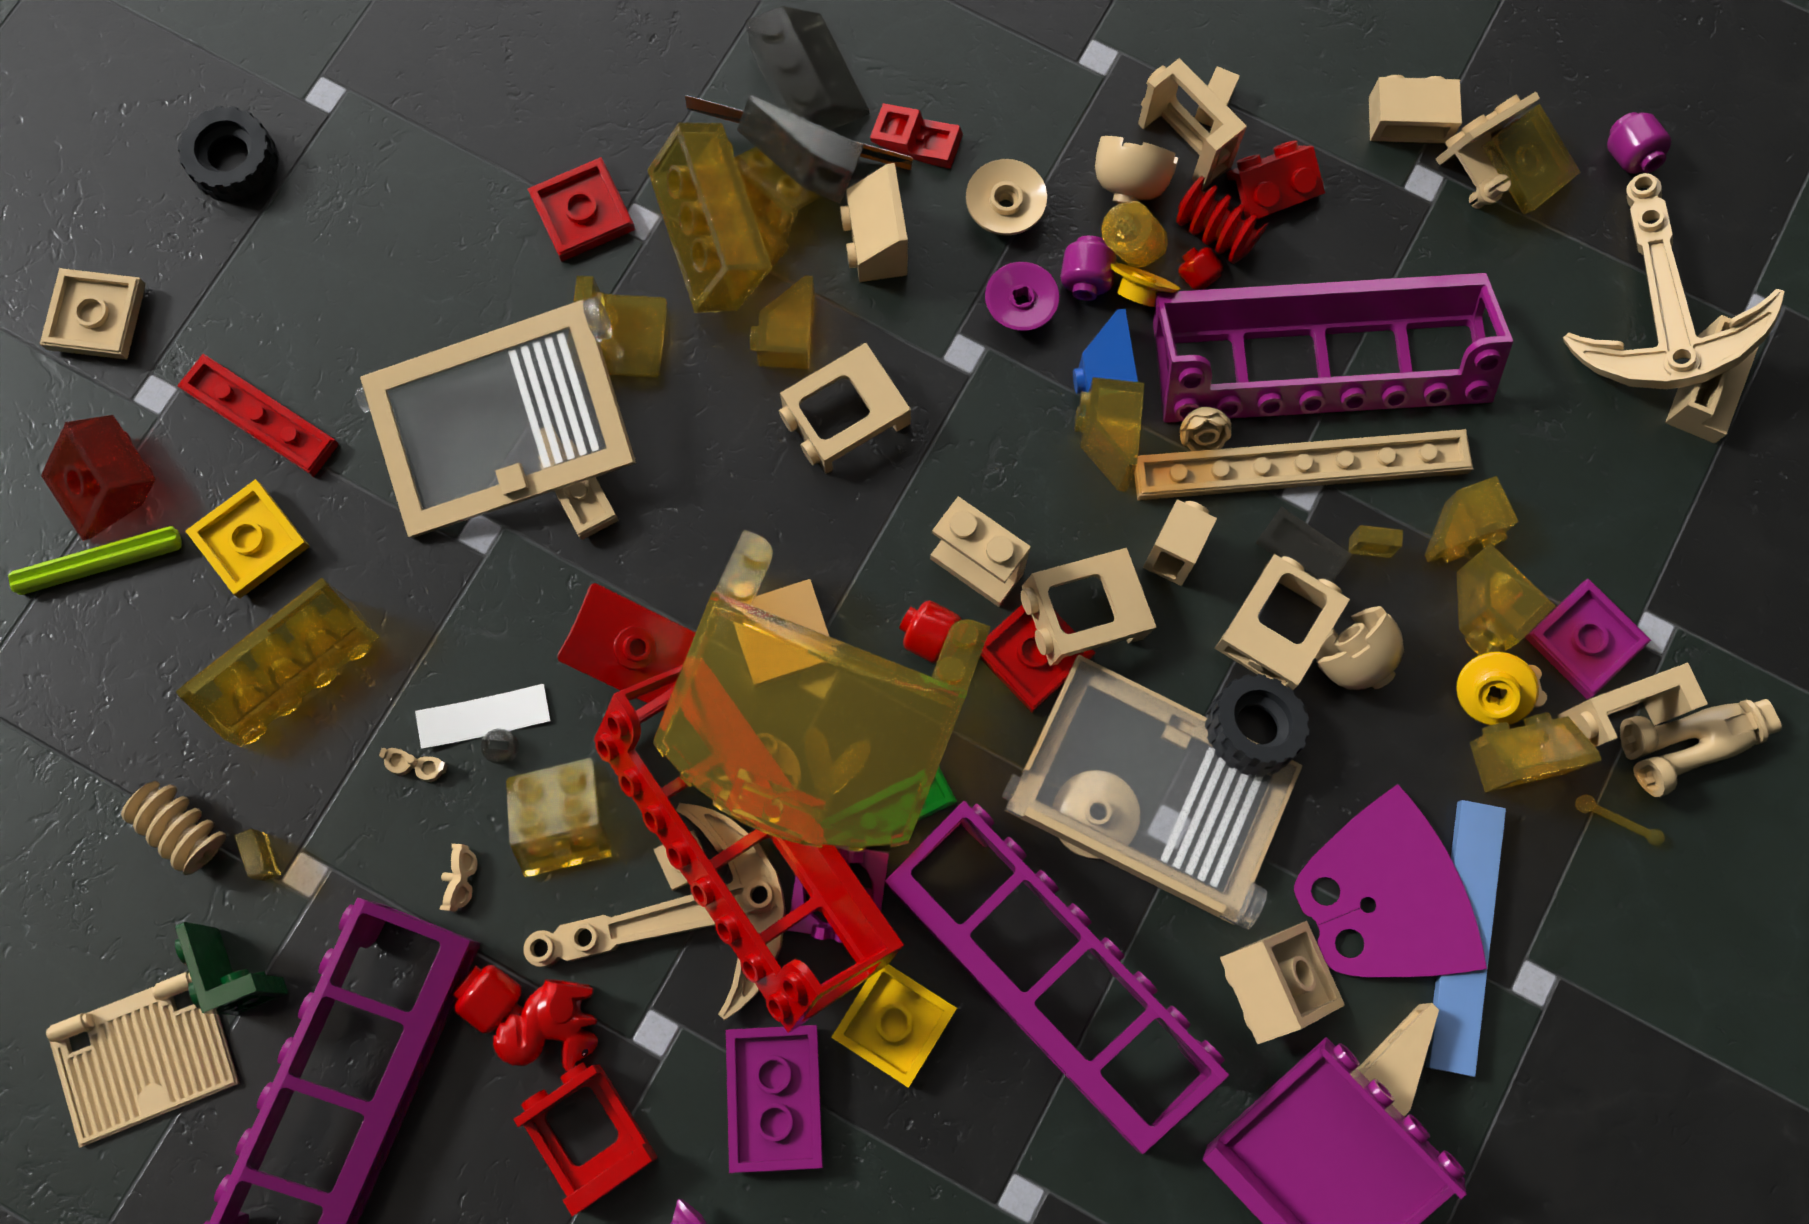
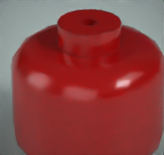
(1200, 268)

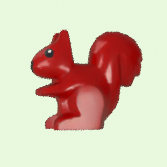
(549, 1014)

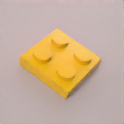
(247, 539)
(894, 1023)

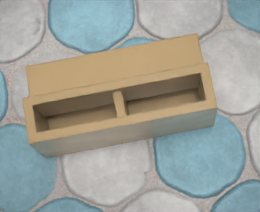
(1710, 405)

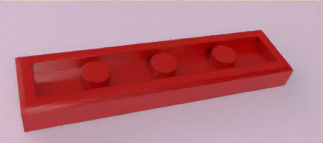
(258, 415)

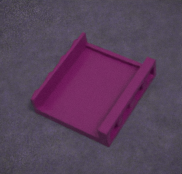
(1332, 1150)

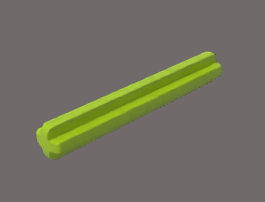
(95, 560)

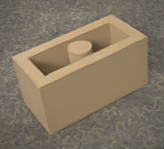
(1223, 85)

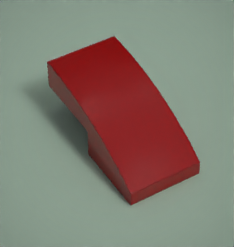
(909, 134)

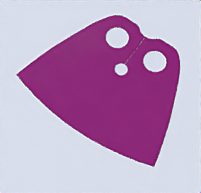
(1421, 909)

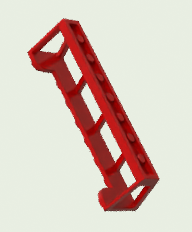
(834, 890)

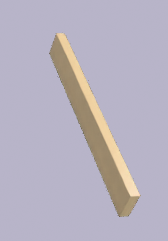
(1302, 464)

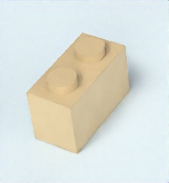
(1414, 109)
(1180, 541)

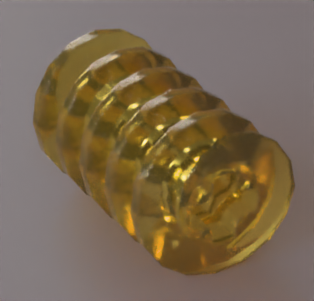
(1134, 234)

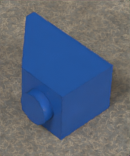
(1107, 355)

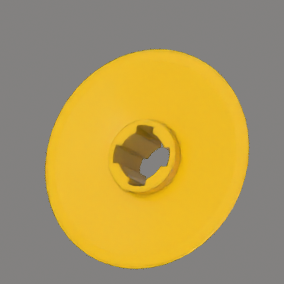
(1141, 285)
(1504, 672)

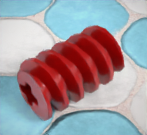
(1218, 221)

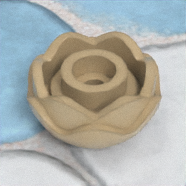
(1205, 429)

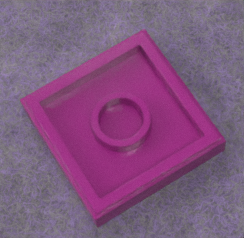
(1587, 639)

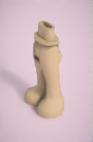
(1721, 734)

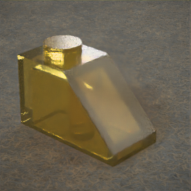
(786, 328)

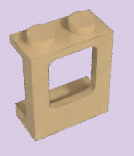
(1215, 148)
(874, 387)
(979, 551)
(1124, 592)
(1264, 649)
(1663, 695)

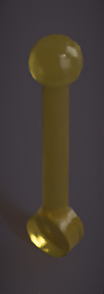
(1587, 803)

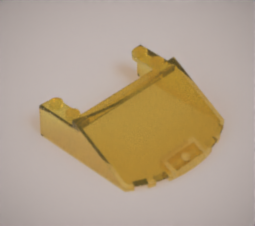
(806, 727)

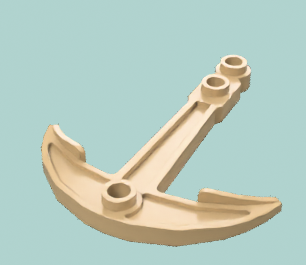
(1672, 318)
(682, 914)

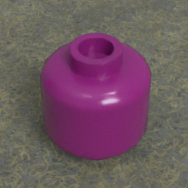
(1639, 143)
(1087, 268)

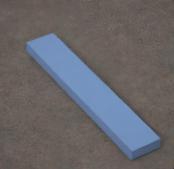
(1461, 995)

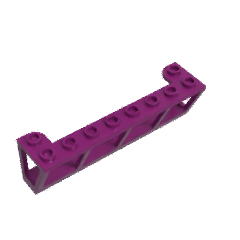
(1320, 311)
(1021, 1005)
(388, 1108)

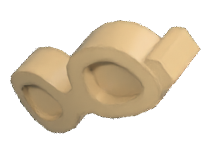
(401, 763)
(459, 890)

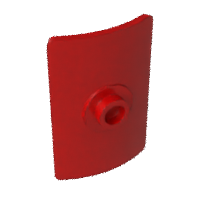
(623, 642)

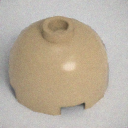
(1133, 170)
(1363, 652)

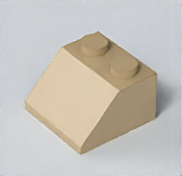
(876, 226)
(1282, 983)

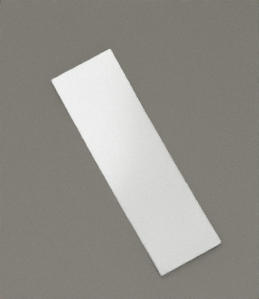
(479, 716)

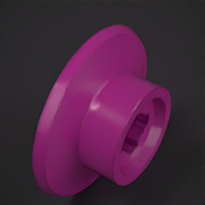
(1018, 280)

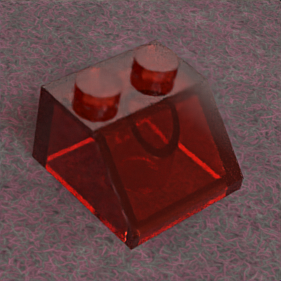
(96, 474)

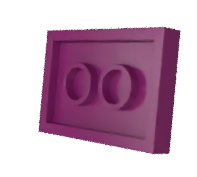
(773, 1099)

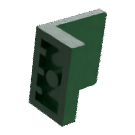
(214, 984)

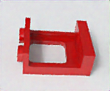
(607, 1169)

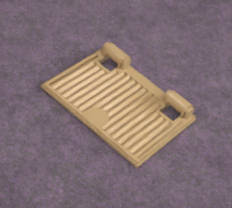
(139, 1060)

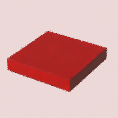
(581, 209)
(1019, 664)

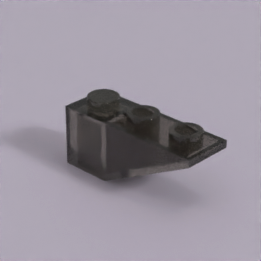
(801, 148)

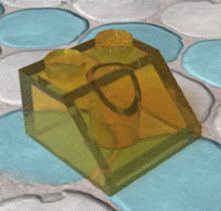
(1111, 427)
(1497, 602)
(1531, 752)

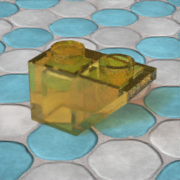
(1469, 518)

